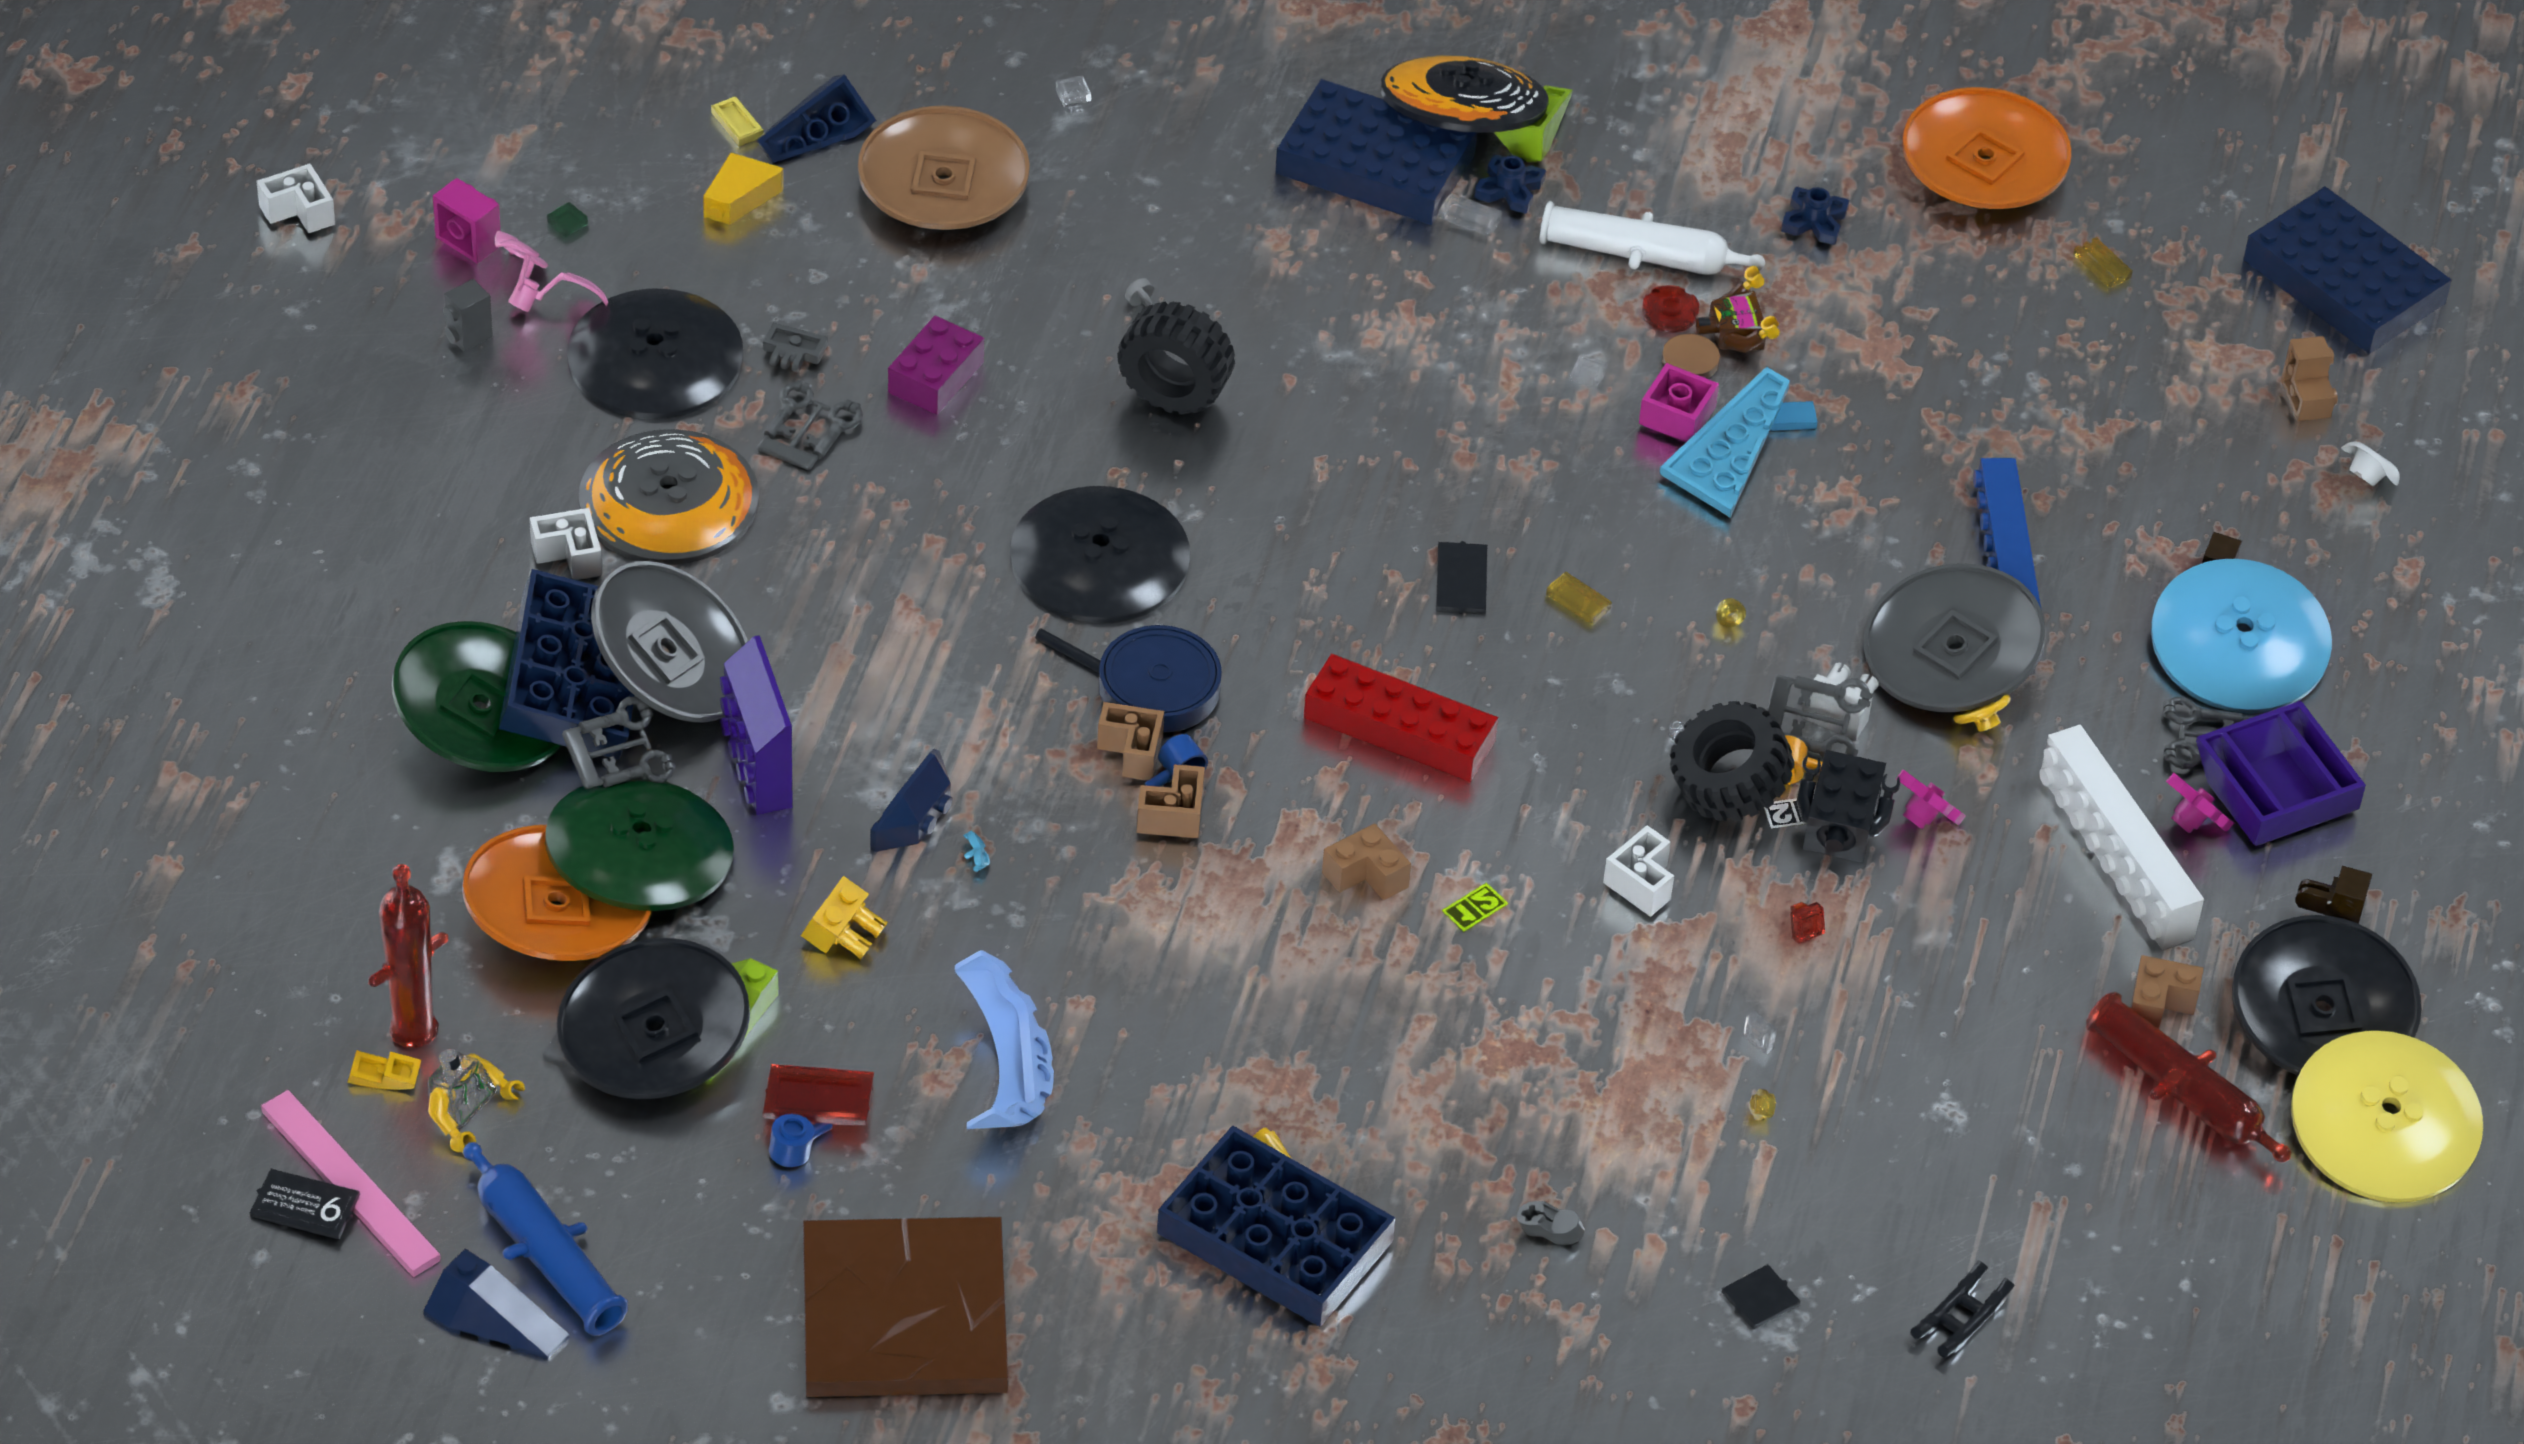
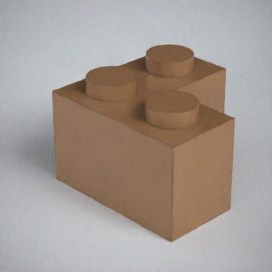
(2307, 378)
(1135, 733)
(1174, 809)
(1367, 857)
(2163, 986)

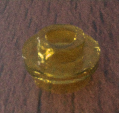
(1727, 607)
(1762, 1105)

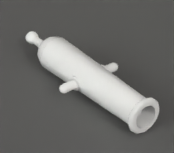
(1642, 240)

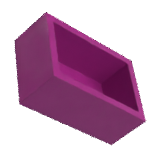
(936, 365)

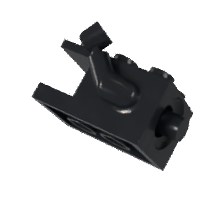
(1844, 804)

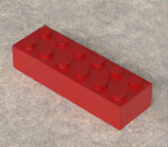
(1400, 717)

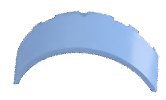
(1020, 1043)

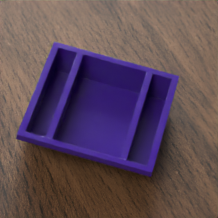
(757, 728)
(2279, 773)

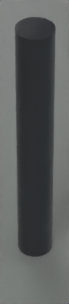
(1068, 649)

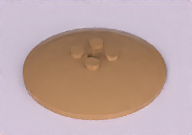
(914, 148)

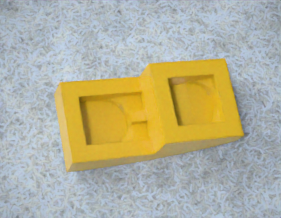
(394, 1073)

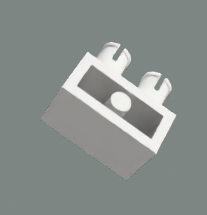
(1828, 707)

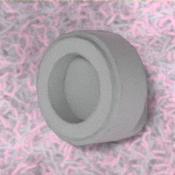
(1139, 292)

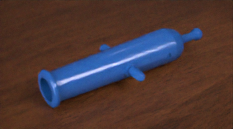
(547, 1243)

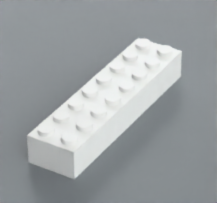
(2121, 837)

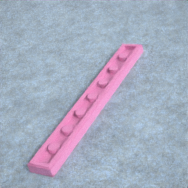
(340, 1169)

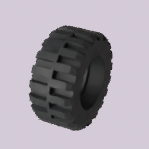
(1190, 337)
(1744, 788)

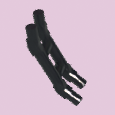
(1962, 1295)

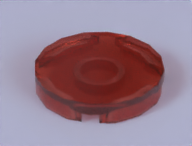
(1670, 309)

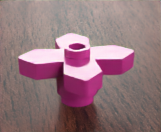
(1927, 802)
(2195, 807)

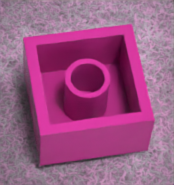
(466, 220)
(1678, 403)

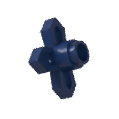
(1510, 180)
(1815, 211)

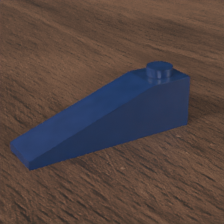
(821, 119)
(484, 1303)

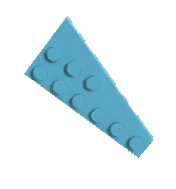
(1724, 451)

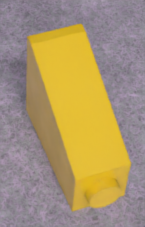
(741, 188)

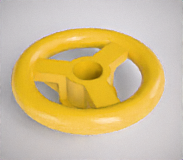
(1984, 717)

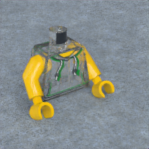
(461, 1089)

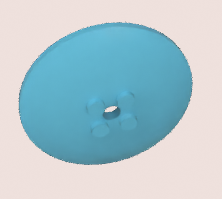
(2235, 669)

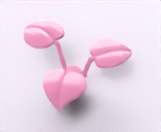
(526, 289)

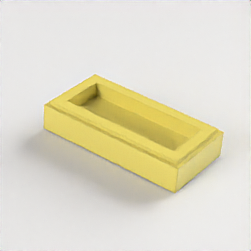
(737, 121)

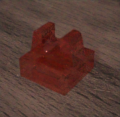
(1807, 921)

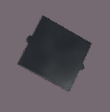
(1761, 1296)

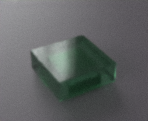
(567, 219)

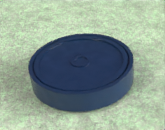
(1164, 672)

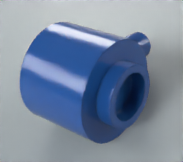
(1178, 751)
(793, 1139)

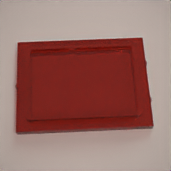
(819, 1094)

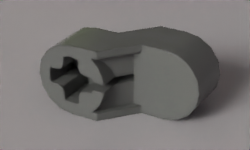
(1545, 1220)

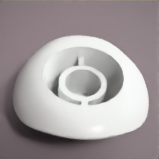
(2370, 465)

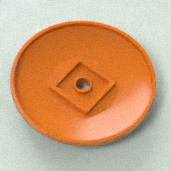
(1961, 126)
(511, 894)

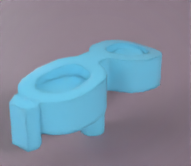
(981, 857)

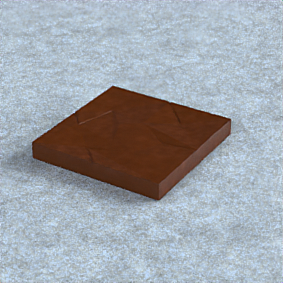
(904, 1307)

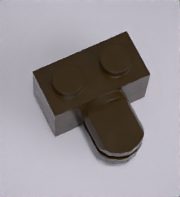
(2341, 899)

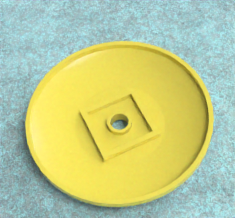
(2383, 1153)

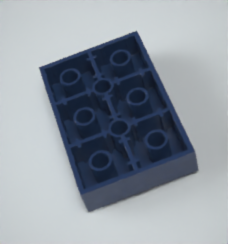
(1373, 153)
(2347, 270)
(558, 667)
(1276, 1225)

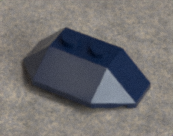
(914, 807)

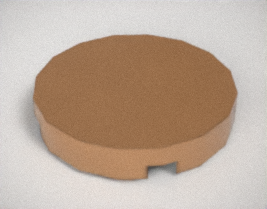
(1692, 354)

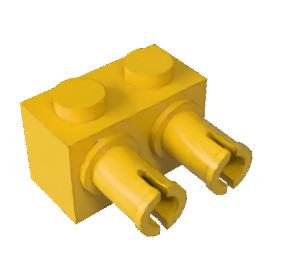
(832, 920)

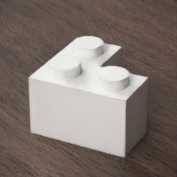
(299, 194)
(568, 537)
(1639, 872)

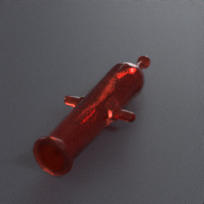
(408, 961)
(2183, 1075)

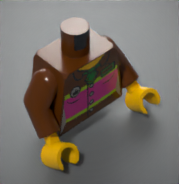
(1737, 317)

